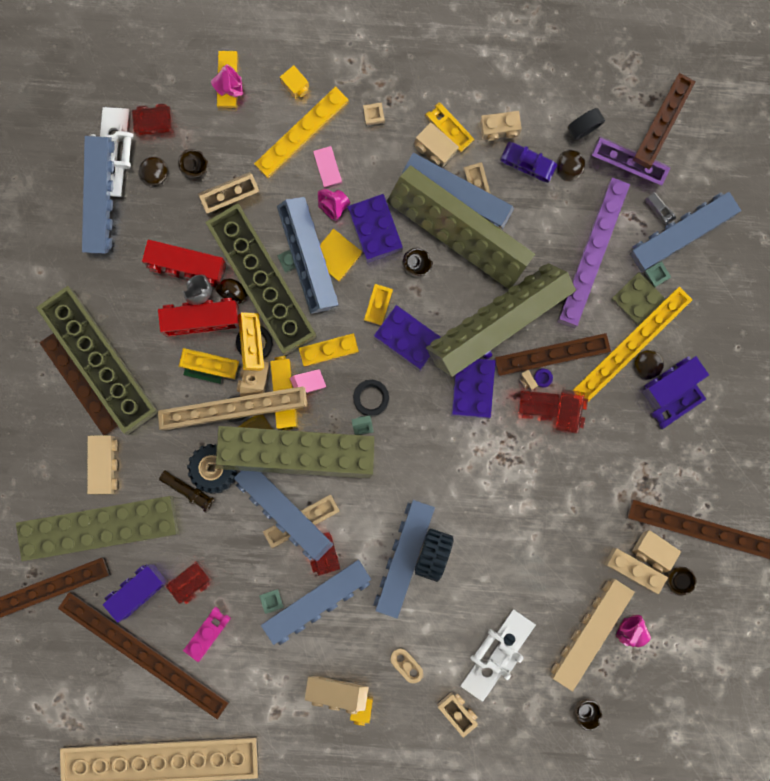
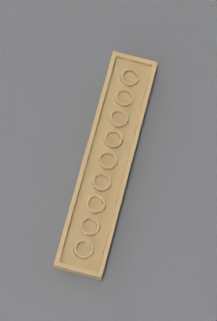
(162, 761)

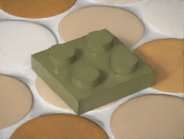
(638, 298)

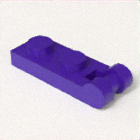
(679, 406)

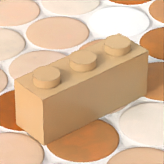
(228, 192)
(101, 465)
(635, 570)
(336, 694)

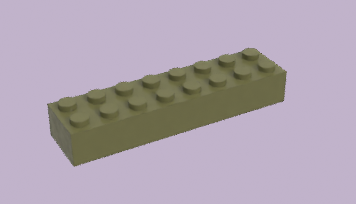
(460, 227)
(261, 279)
(500, 319)
(97, 360)
(294, 452)
(97, 528)

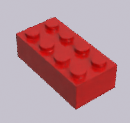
(183, 262)
(199, 318)

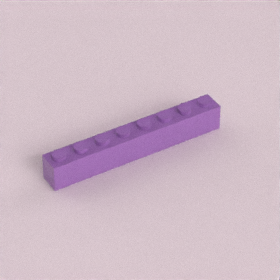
(593, 252)

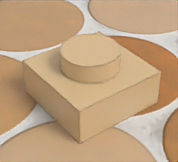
(373, 114)
(528, 381)

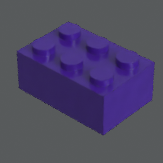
(375, 228)
(406, 337)
(674, 382)
(474, 390)
(134, 592)

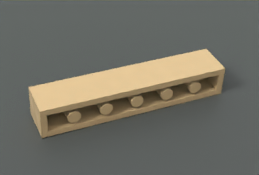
(592, 634)

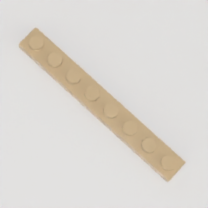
(232, 408)

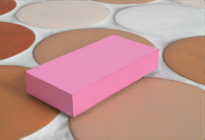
(327, 167)
(310, 380)

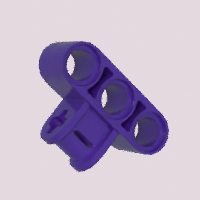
(528, 162)

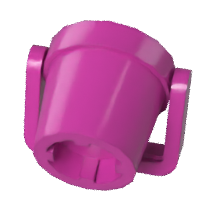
(228, 82)
(334, 204)
(634, 630)

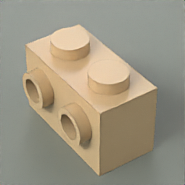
(500, 125)
(435, 145)
(253, 381)
(656, 552)
(457, 714)

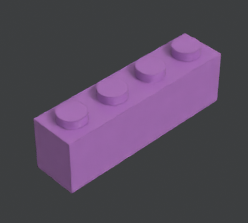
(623, 156)

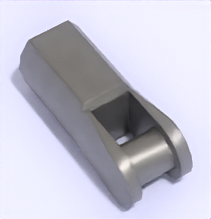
(657, 206)

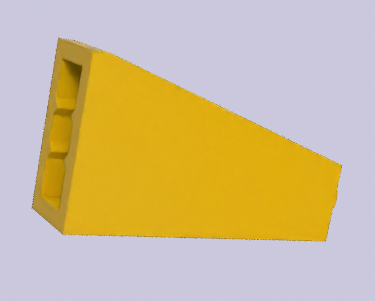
(281, 374)

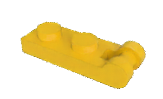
(450, 127)

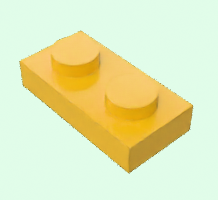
(378, 304)

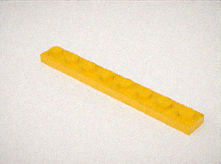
(634, 343)

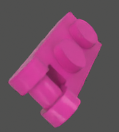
(206, 635)

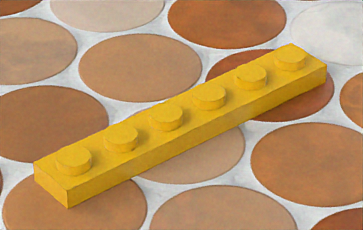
(301, 132)

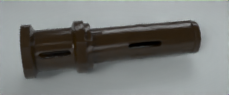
(194, 496)

